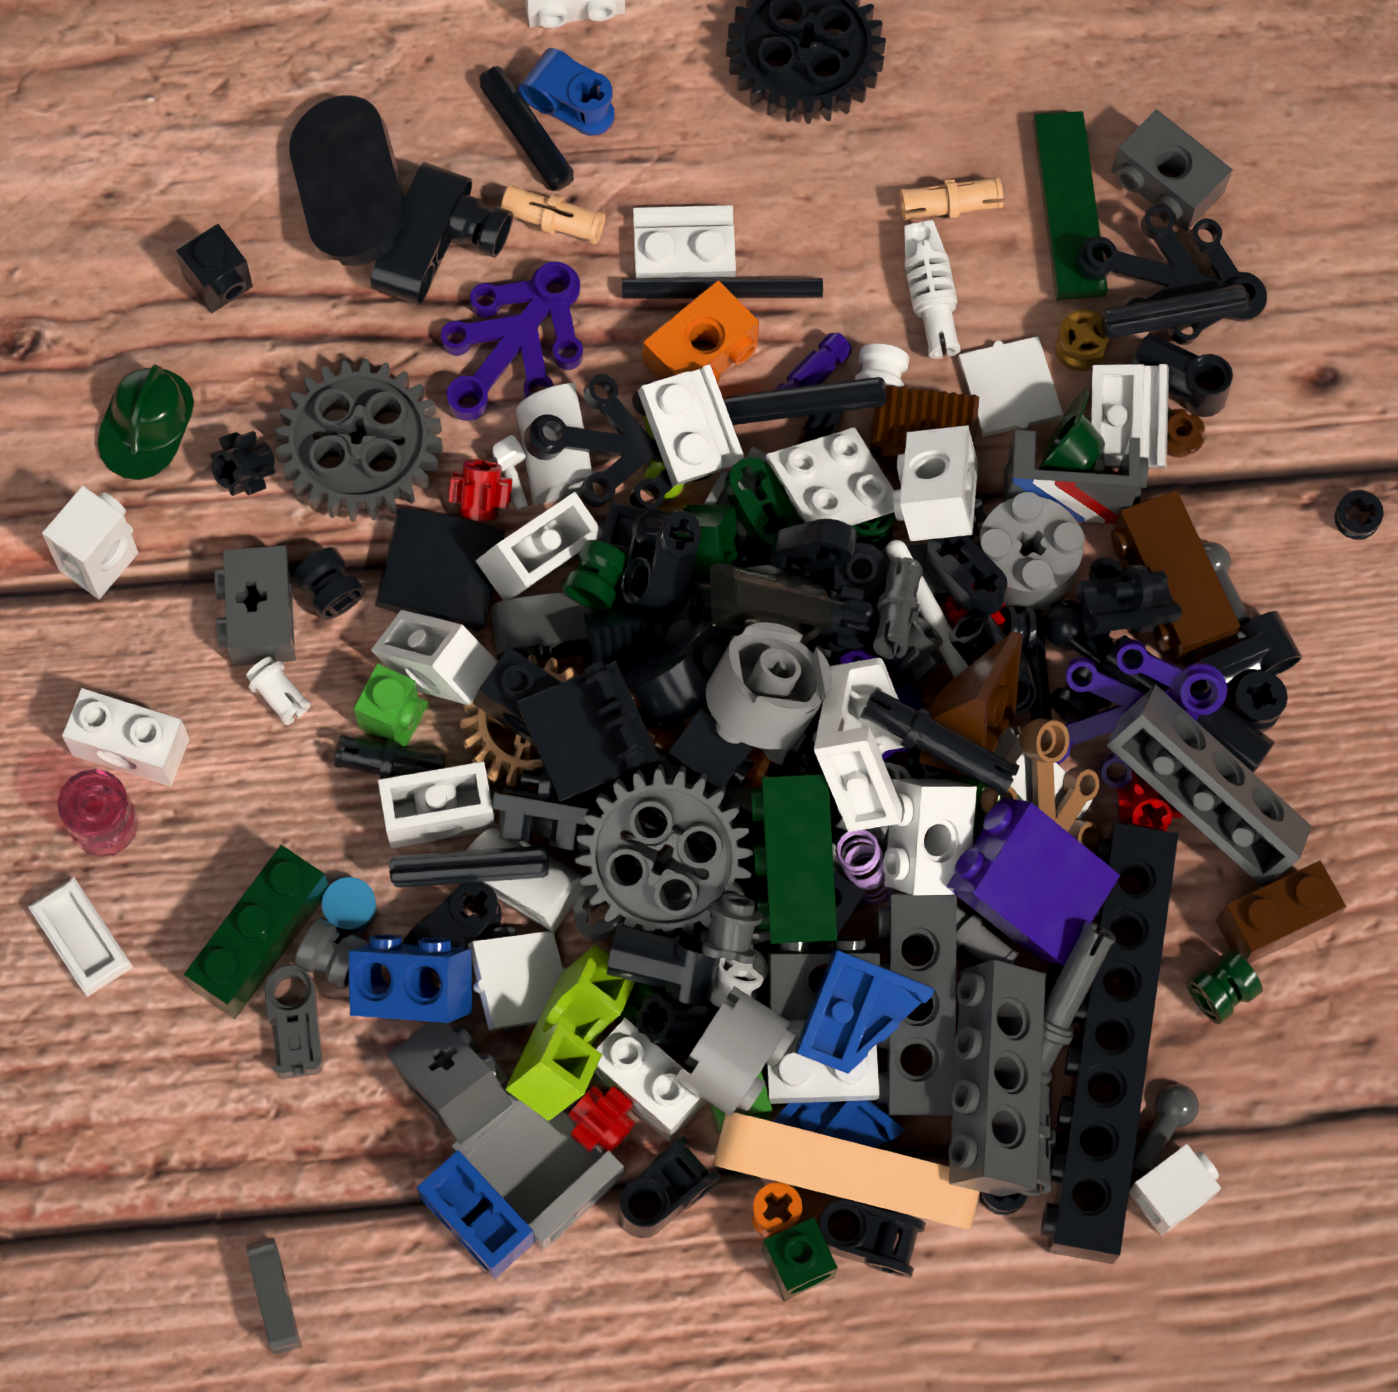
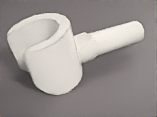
(508, 454)

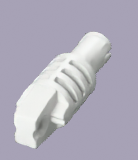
(931, 286)

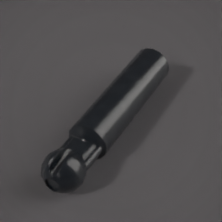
(1066, 632)

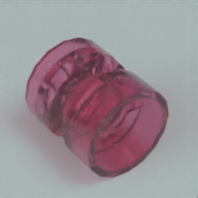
(98, 812)

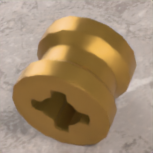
(1080, 328)

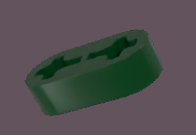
(748, 507)

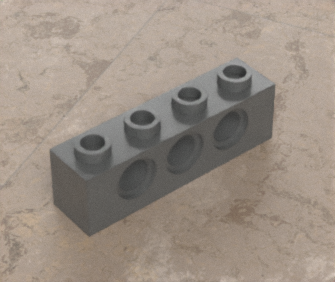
(1209, 786)
(934, 922)
(997, 1079)

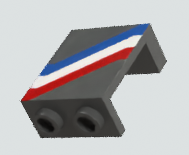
(1085, 495)

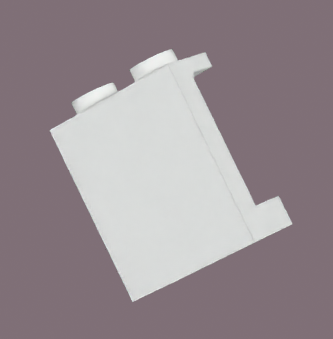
(853, 747)

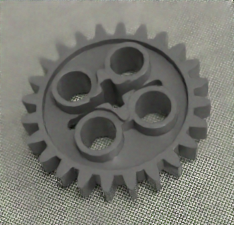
(353, 481)
(687, 811)

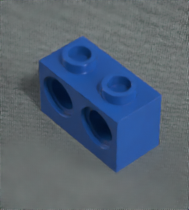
(411, 988)
(476, 1214)

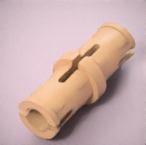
(951, 198)
(554, 214)

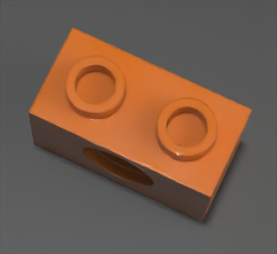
(710, 317)

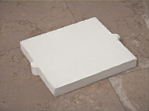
(1011, 386)
(515, 977)

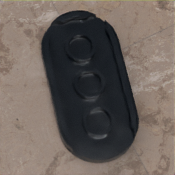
(348, 180)

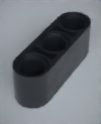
(420, 248)

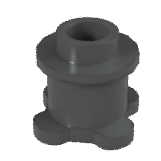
(731, 929)

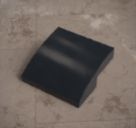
(435, 567)

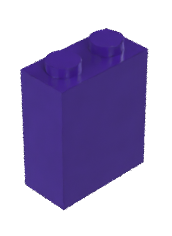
(1032, 880)

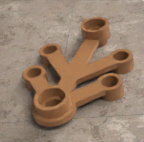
(1046, 744)

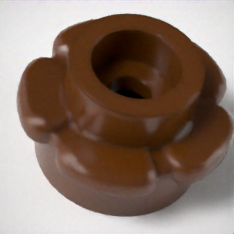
(1192, 441)

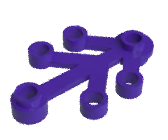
(515, 334)
(1125, 696)

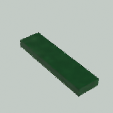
(1067, 200)

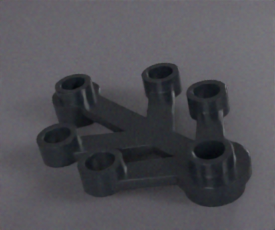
(1181, 274)
(631, 444)

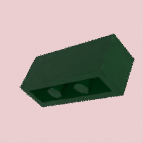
(795, 858)
(257, 932)

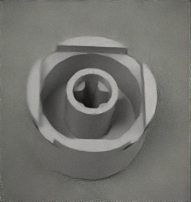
(1048, 536)
(767, 687)
(735, 1052)

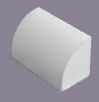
(564, 474)
(540, 899)

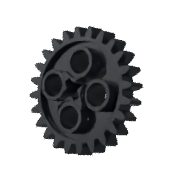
(796, 83)

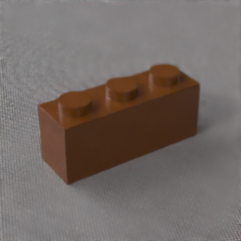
(1164, 538)

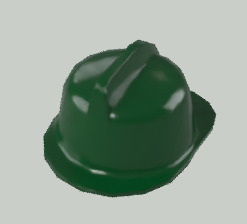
(145, 422)
(1075, 443)

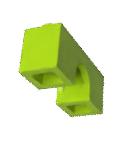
(560, 1049)

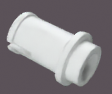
(277, 689)

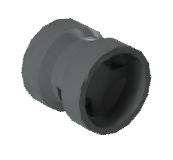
(327, 952)

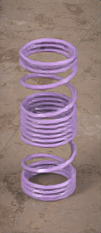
(856, 853)

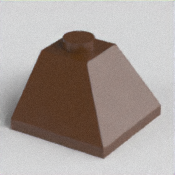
(980, 698)

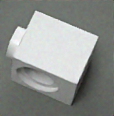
(1176, 1188)

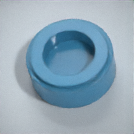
(349, 905)

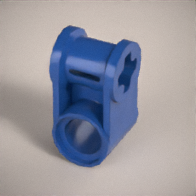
(569, 93)

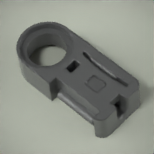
(296, 1028)
(273, 1296)

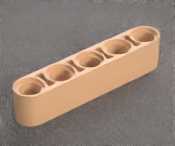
(843, 1170)

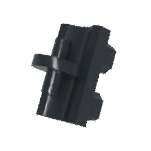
(1130, 601)
(521, 806)

